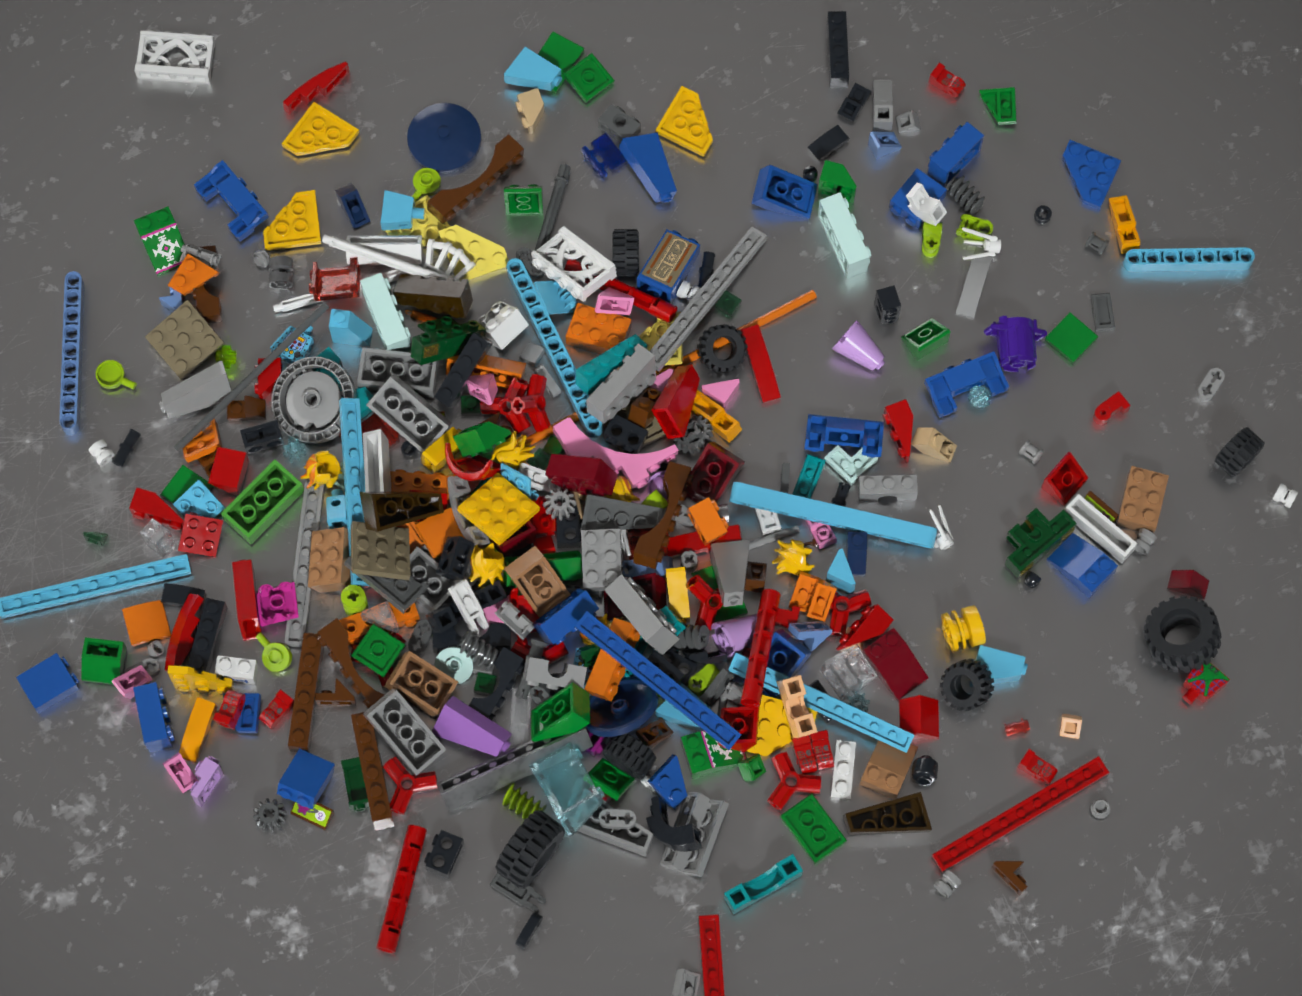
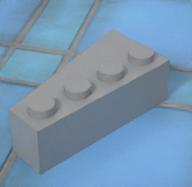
(623, 385)
(635, 839)

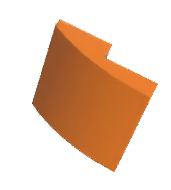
(436, 529)
(813, 596)
(146, 622)

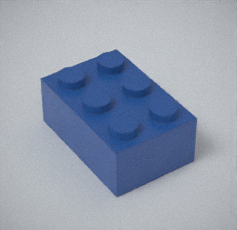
(955, 154)
(564, 616)
(154, 717)

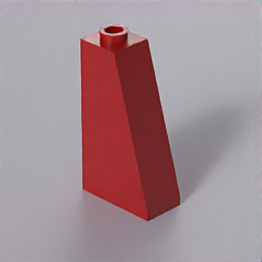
(676, 401)
(246, 599)

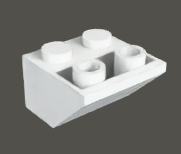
(502, 324)

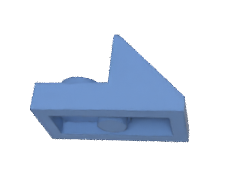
(172, 302)
(810, 632)

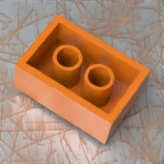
(596, 330)
(707, 521)

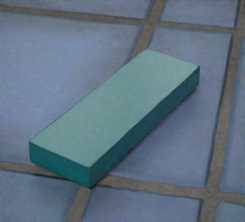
(809, 476)

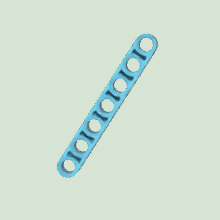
(1196, 254)

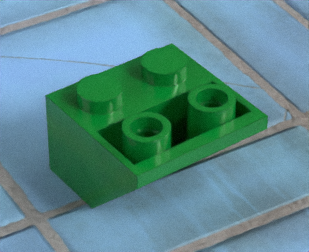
(836, 180)
(480, 438)
(102, 660)

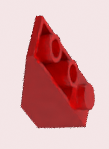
(901, 422)
(149, 505)
(871, 624)

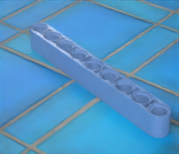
(72, 361)

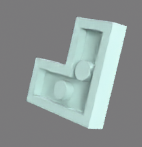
(849, 467)

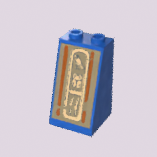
(668, 266)

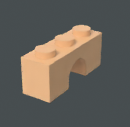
(792, 696)

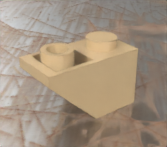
(531, 107)
(933, 444)

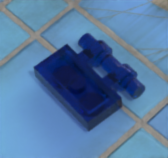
(607, 151)

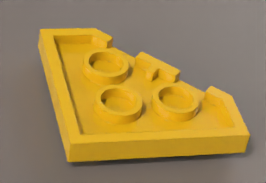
(686, 123)
(319, 132)
(295, 224)
(187, 678)
(773, 726)

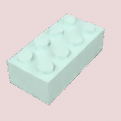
(843, 235)
(385, 313)

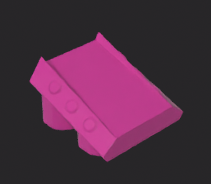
(277, 603)

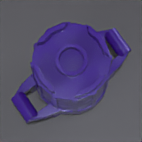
(1016, 341)

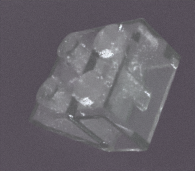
(848, 672)

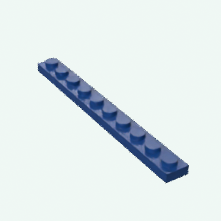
(657, 680)

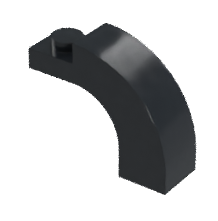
(680, 838)

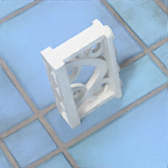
(166, 41)
(570, 279)

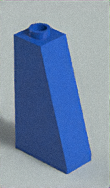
(649, 163)

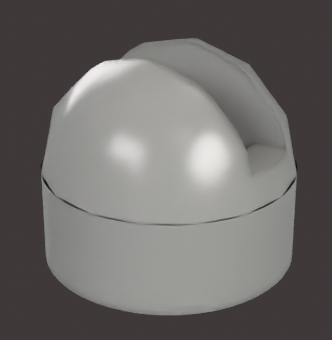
(153, 646)

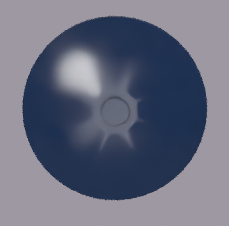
(444, 137)
(626, 712)

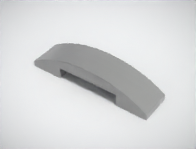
(973, 285)
(458, 493)

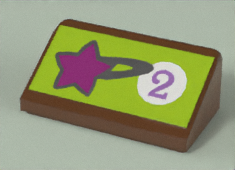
(1101, 506)
(319, 816)

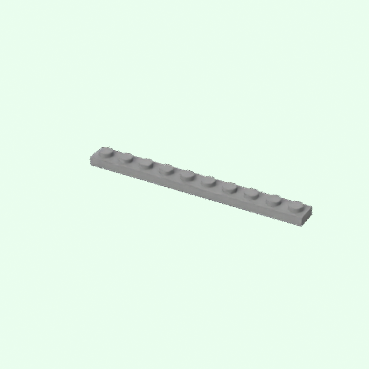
(707, 296)
(309, 522)

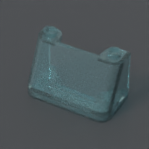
(568, 787)

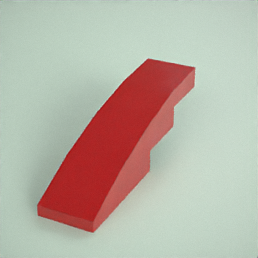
(321, 83)
(760, 364)
(693, 542)
(181, 638)

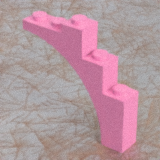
(633, 466)

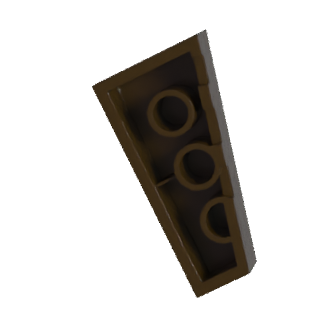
(434, 294)
(393, 509)
(894, 816)

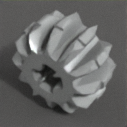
(552, 504)

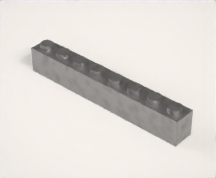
(504, 769)

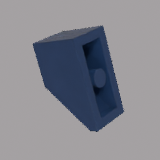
(352, 205)
(857, 552)

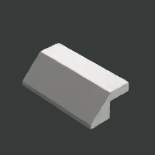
(707, 817)

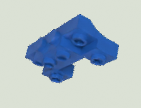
(236, 195)
(962, 378)
(844, 432)

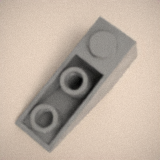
(882, 105)

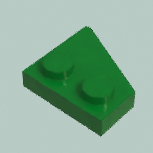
(1001, 104)

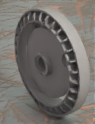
(300, 396)

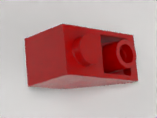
(268, 378)

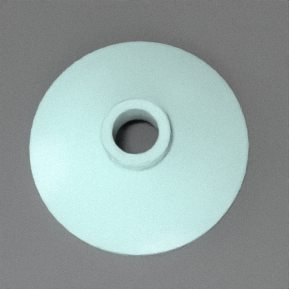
(461, 671)

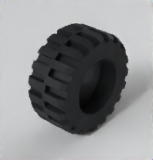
(1188, 655)
(530, 849)

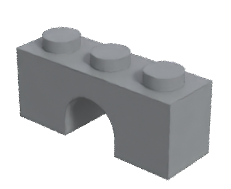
(900, 486)
(537, 672)

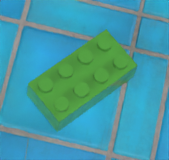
(262, 501)

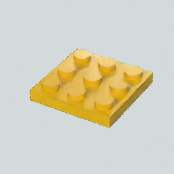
(498, 509)

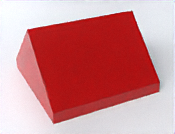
(229, 470)
(1065, 479)
(920, 716)
(745, 722)

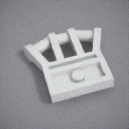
(447, 247)

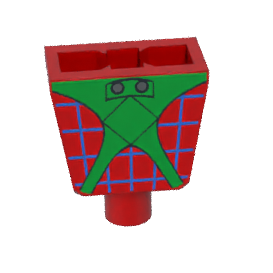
(1204, 683)

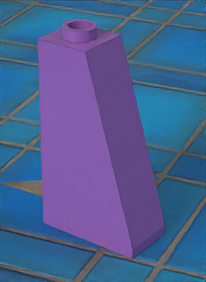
(470, 728)

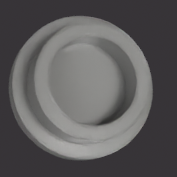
(261, 258)
(1100, 808)

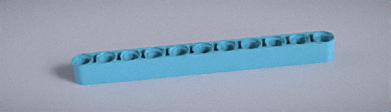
(549, 340)
(833, 515)

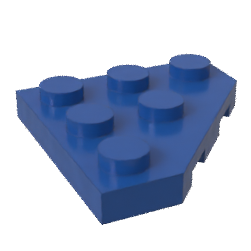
(1090, 172)

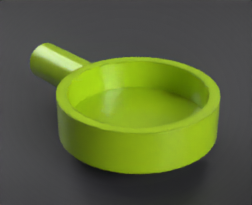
(426, 182)
(111, 375)
(275, 655)

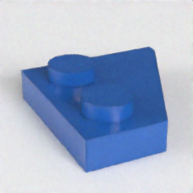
(249, 717)
(669, 782)

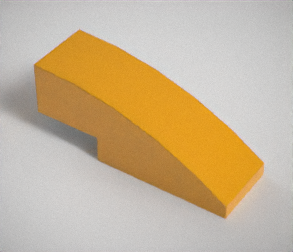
(1124, 224)
(722, 423)
(197, 729)

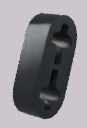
(529, 930)

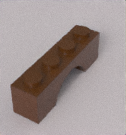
(207, 304)

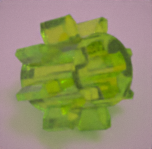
(226, 355)

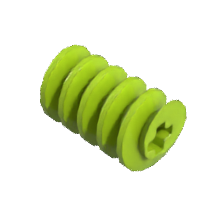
(354, 600)
(520, 802)

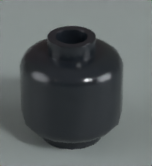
(925, 770)

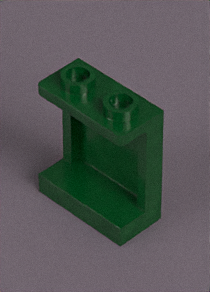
(355, 784)

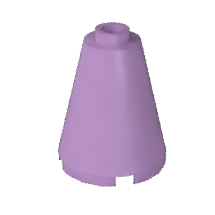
(860, 347)
(734, 634)

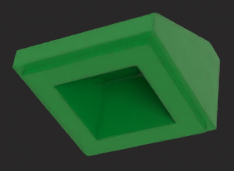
(553, 446)
(751, 768)

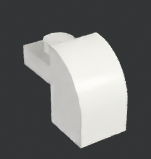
(925, 207)

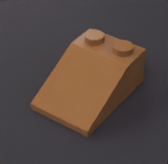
(537, 581)
(887, 769)

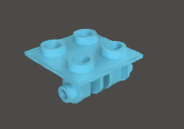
(554, 298)
(519, 480)
(200, 501)

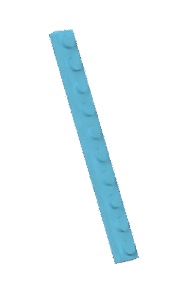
(353, 467)
(94, 586)
(835, 708)

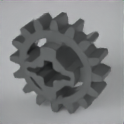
(694, 436)

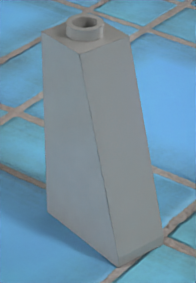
(196, 392)
(730, 570)

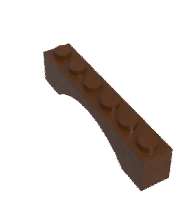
(450, 201)
(651, 545)
(336, 640)
(304, 701)
(372, 772)

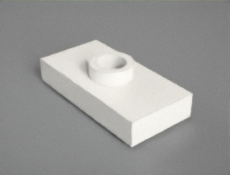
(768, 521)

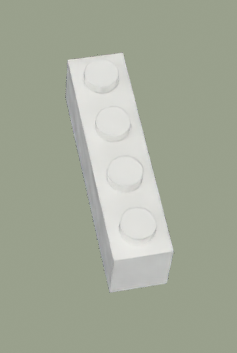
(402, 247)
(376, 462)
(1101, 529)

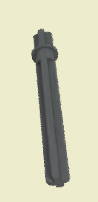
(553, 206)

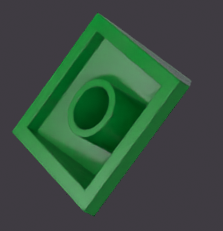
(926, 338)

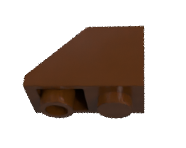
(641, 408)

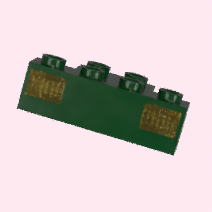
(442, 339)
(1036, 539)

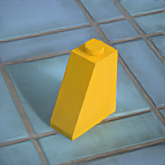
(434, 456)
(677, 593)

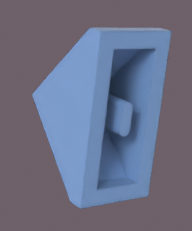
(883, 143)

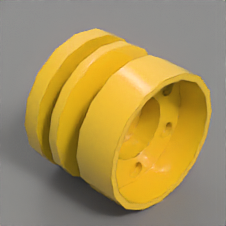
(958, 630)

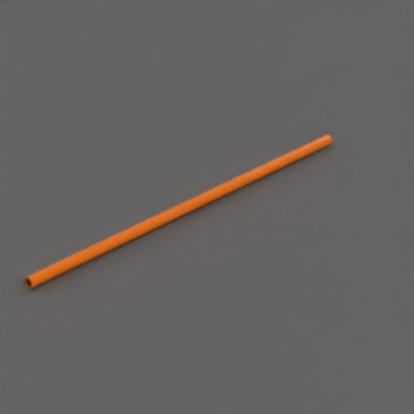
(693, 356)

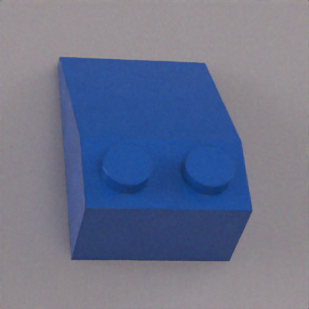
(784, 192)
(1082, 564)
(785, 656)

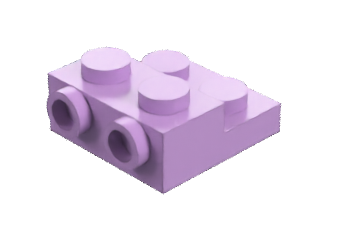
(208, 774)

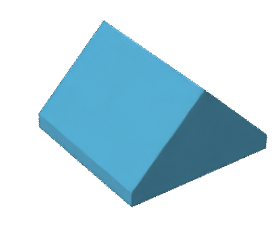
(840, 574)

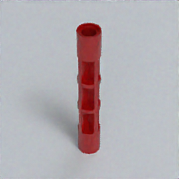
(655, 306)
(760, 648)
(401, 889)

